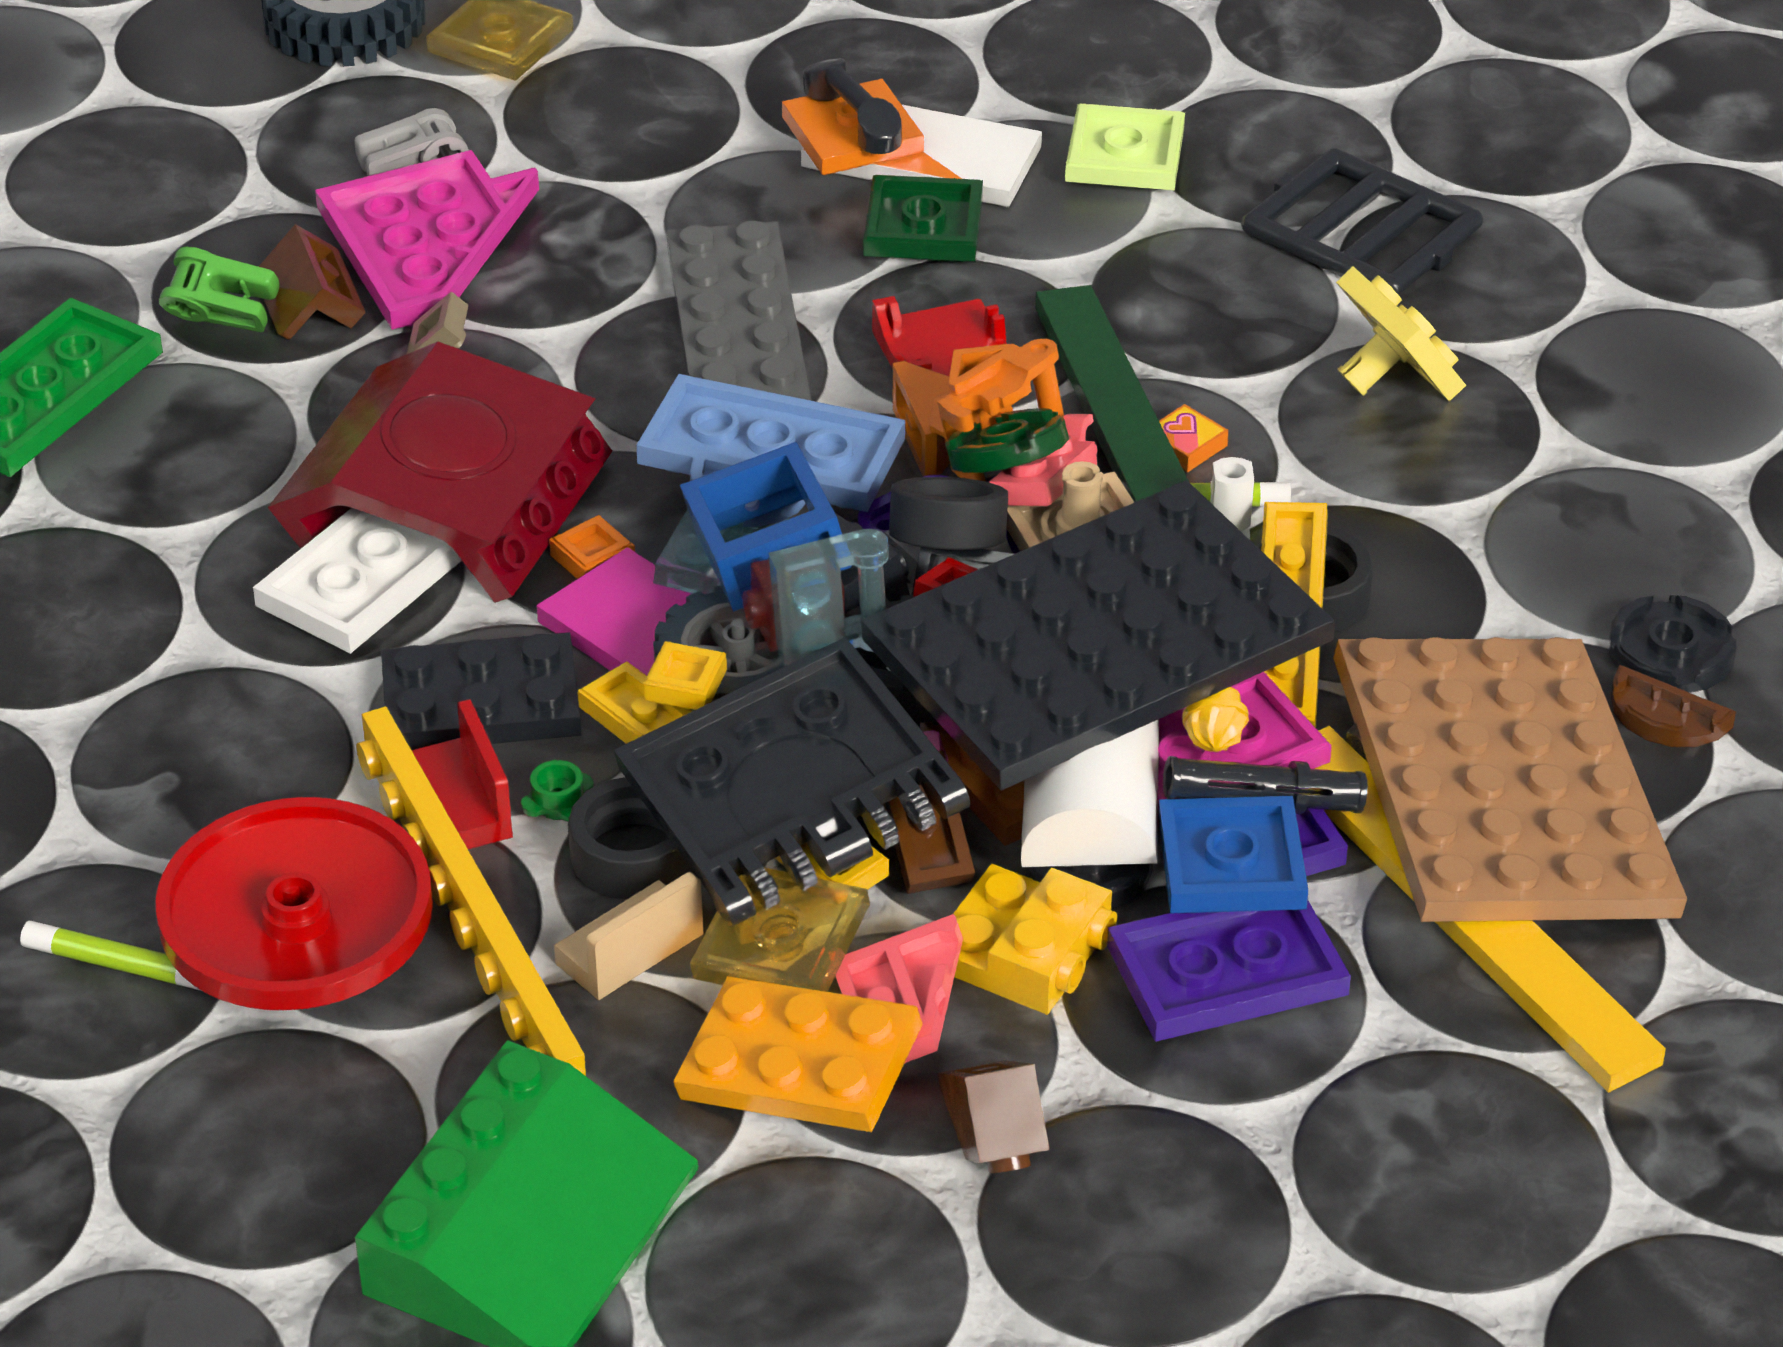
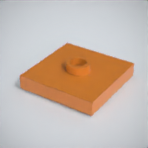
(831, 130)

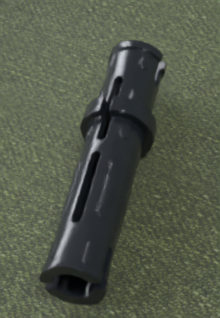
(1337, 789)

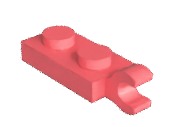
(1041, 480)

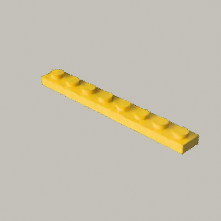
(457, 881)

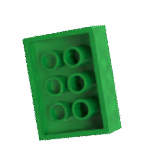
(522, 1207)

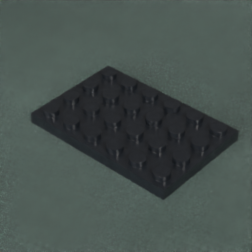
(1095, 633)

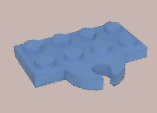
(720, 424)

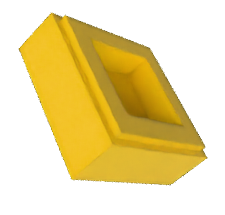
(685, 676)

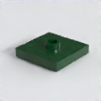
(923, 218)

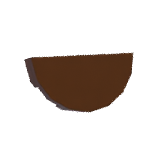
(1666, 712)

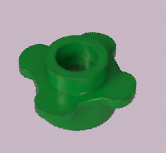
(555, 789)

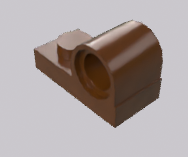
(931, 856)

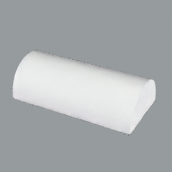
(1095, 806)

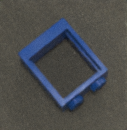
(776, 482)

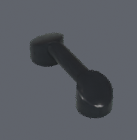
(877, 119)

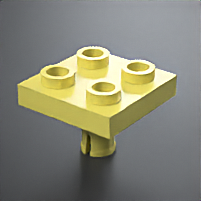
(1398, 336)

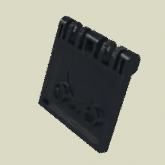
(785, 769)

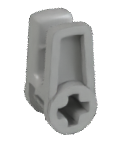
(408, 142)

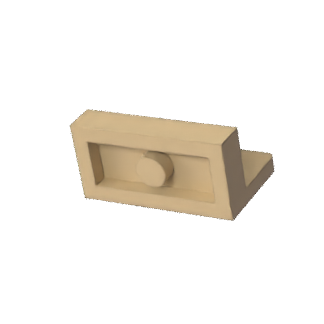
(633, 936)

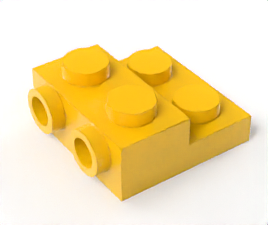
(1031, 935)

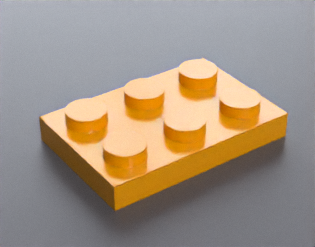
(798, 1053)

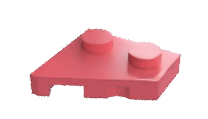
(909, 970)

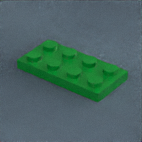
(63, 373)

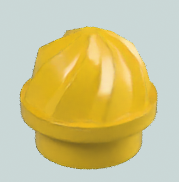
(1216, 720)

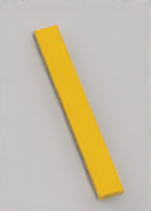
(1517, 957)

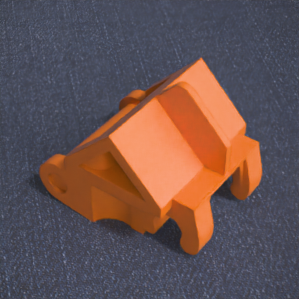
(989, 382)

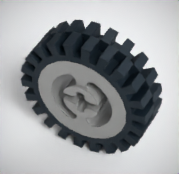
(342, 27)

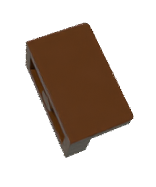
(310, 280)

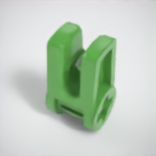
(200, 286)

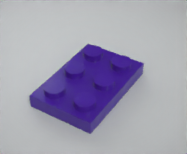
(1225, 966)

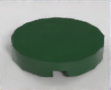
(1013, 441)

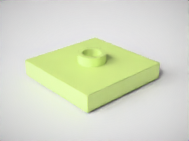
(1125, 146)

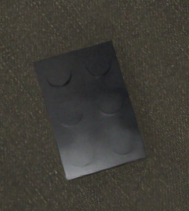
(516, 684)

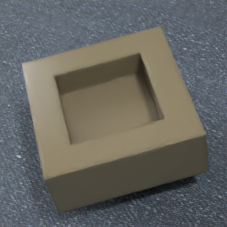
(440, 323)

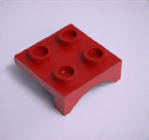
(934, 333)

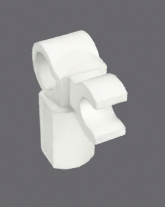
(1233, 491)

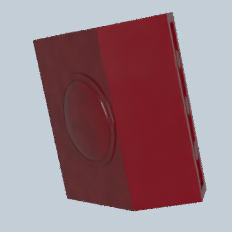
(455, 454)

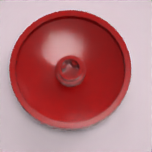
(294, 903)

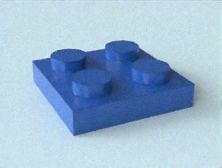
(1232, 854)

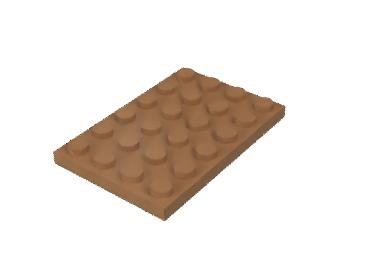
(1506, 781)

